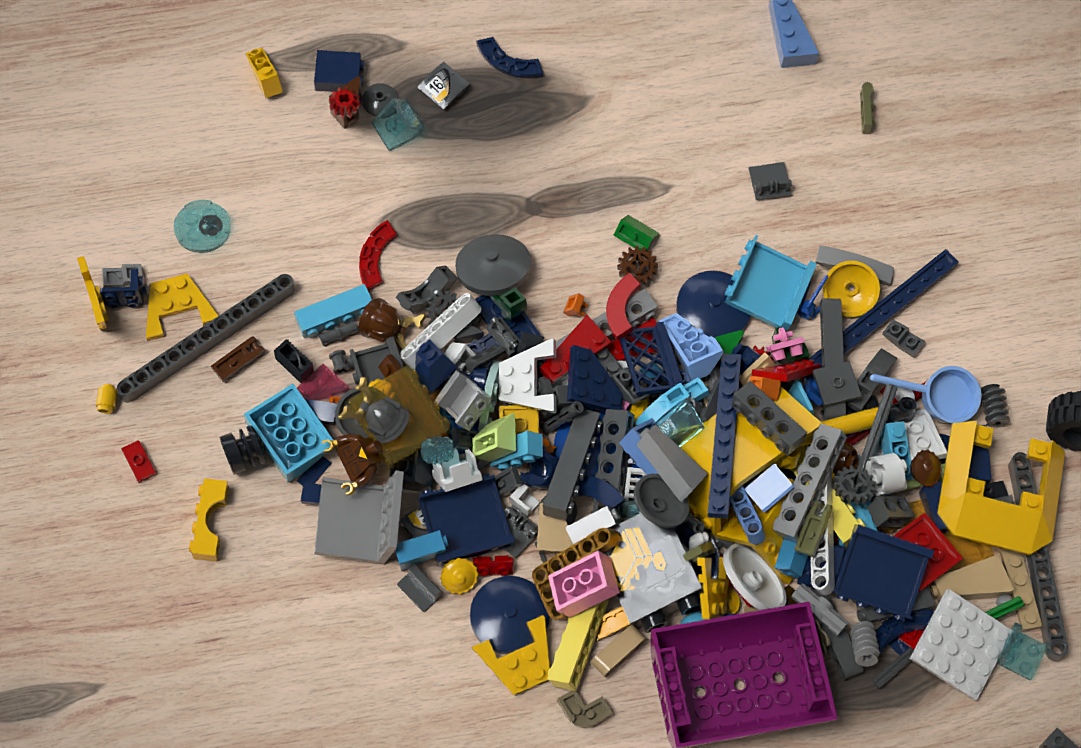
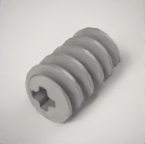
(864, 643)

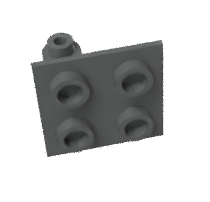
(770, 181)
(522, 529)

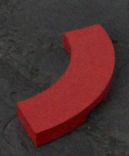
(371, 252)
(617, 304)

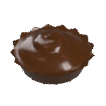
(847, 457)
(926, 468)

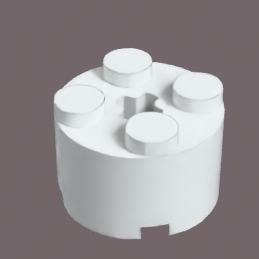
(888, 473)

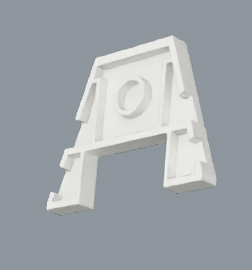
(519, 378)

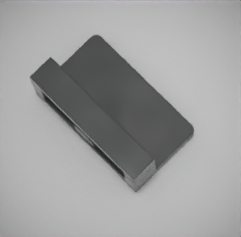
(419, 588)

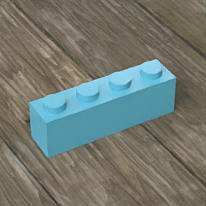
(332, 311)

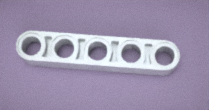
(444, 327)

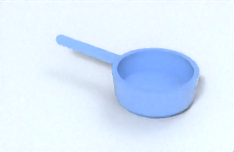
(947, 395)

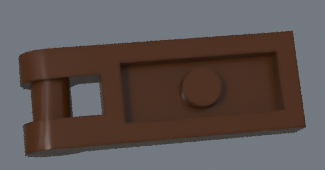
(238, 359)

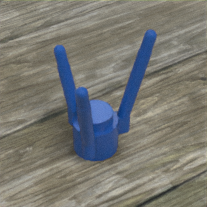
(807, 308)

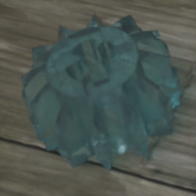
(437, 450)

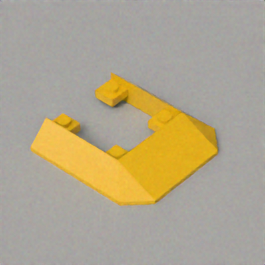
(990, 521)

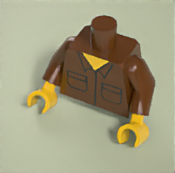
(358, 457)

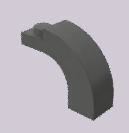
(416, 299)

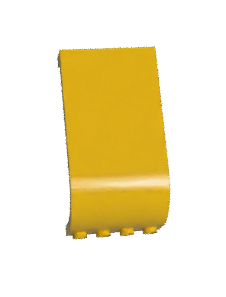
(750, 456)

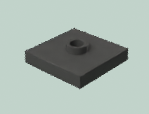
(836, 384)

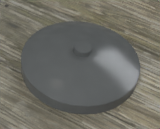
(493, 264)

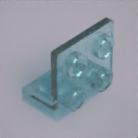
(1021, 653)

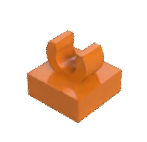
(574, 304)

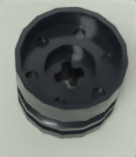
(242, 449)

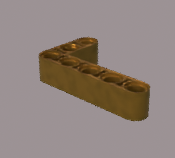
(566, 557)

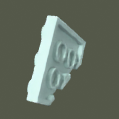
(491, 388)

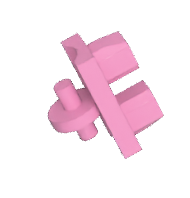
(794, 345)

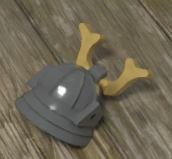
(385, 417)

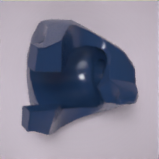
(540, 471)

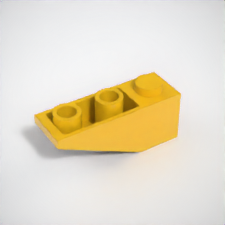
(264, 72)

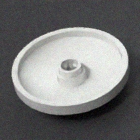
(753, 577)

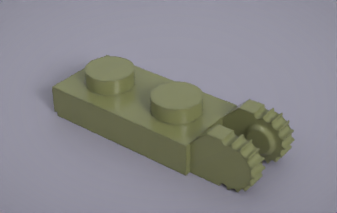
(867, 106)
(813, 529)
(700, 551)

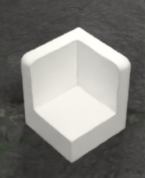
(523, 500)

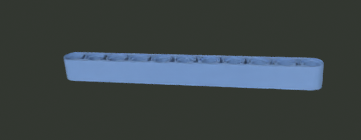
(743, 507)

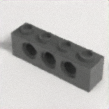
(766, 408)

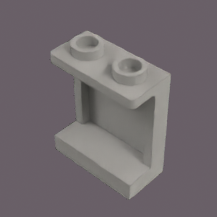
(463, 400)

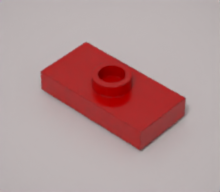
(138, 461)

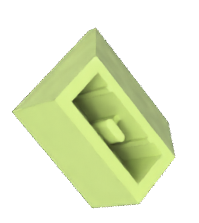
(496, 439)

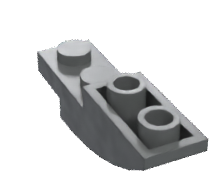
(879, 365)
(620, 377)

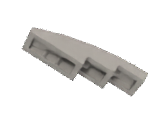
(831, 256)

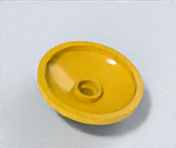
(866, 285)

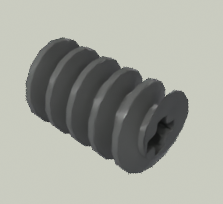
(993, 405)

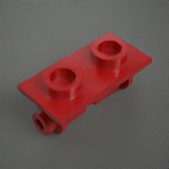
(501, 566)

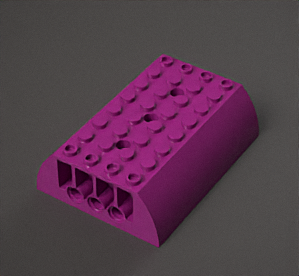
(744, 649)

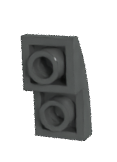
(903, 339)

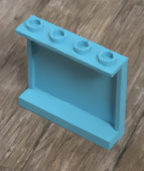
(769, 285)

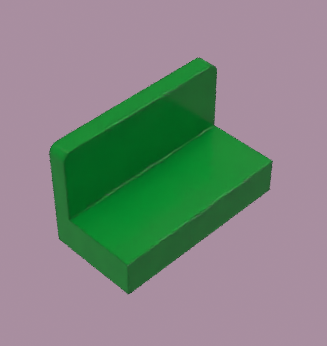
(635, 233)

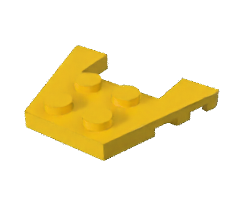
(94, 294)
(175, 297)
(715, 589)
(522, 667)

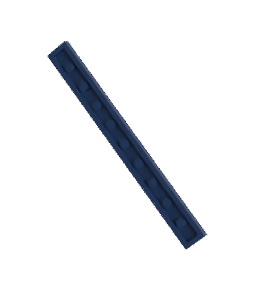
(894, 302)
(724, 437)

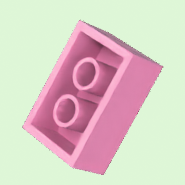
(583, 584)

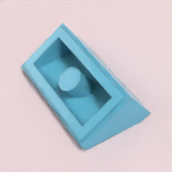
(799, 394)

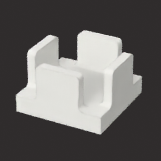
(456, 472)

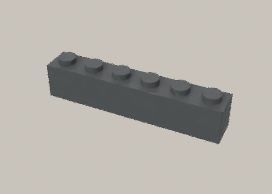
(571, 465)

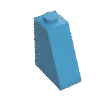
(420, 549)

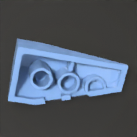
(693, 348)

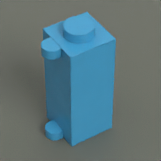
(789, 561)

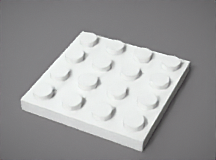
(960, 644)

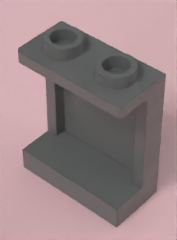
(367, 360)

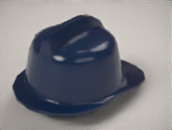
(480, 375)

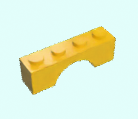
(213, 496)

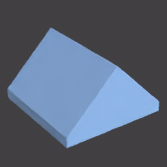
(769, 488)

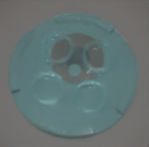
(202, 226)

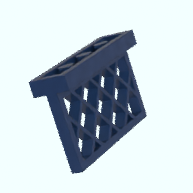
(665, 355)

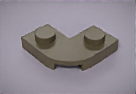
(583, 715)

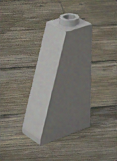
(671, 462)

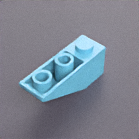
(895, 441)
(528, 448)

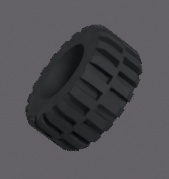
(1064, 420)

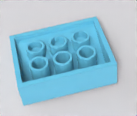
(289, 432)

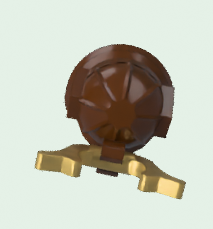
(382, 322)

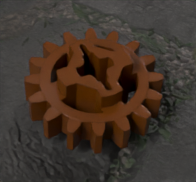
(629, 266)

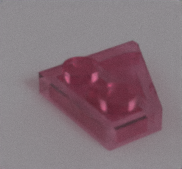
(322, 384)

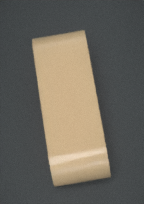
(618, 650)

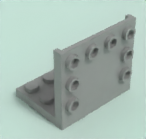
(359, 524)

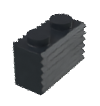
(293, 361)

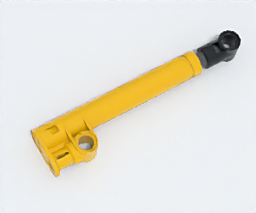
(854, 423)

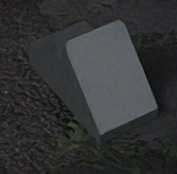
(470, 332)
(508, 482)

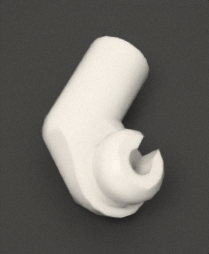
(698, 539)

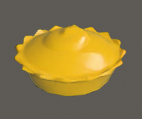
(459, 576)

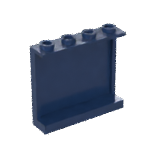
(468, 518)
(881, 572)

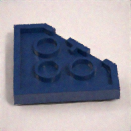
(590, 381)

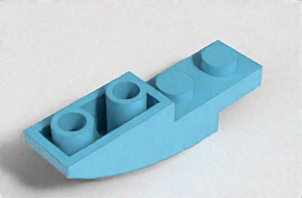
(671, 398)

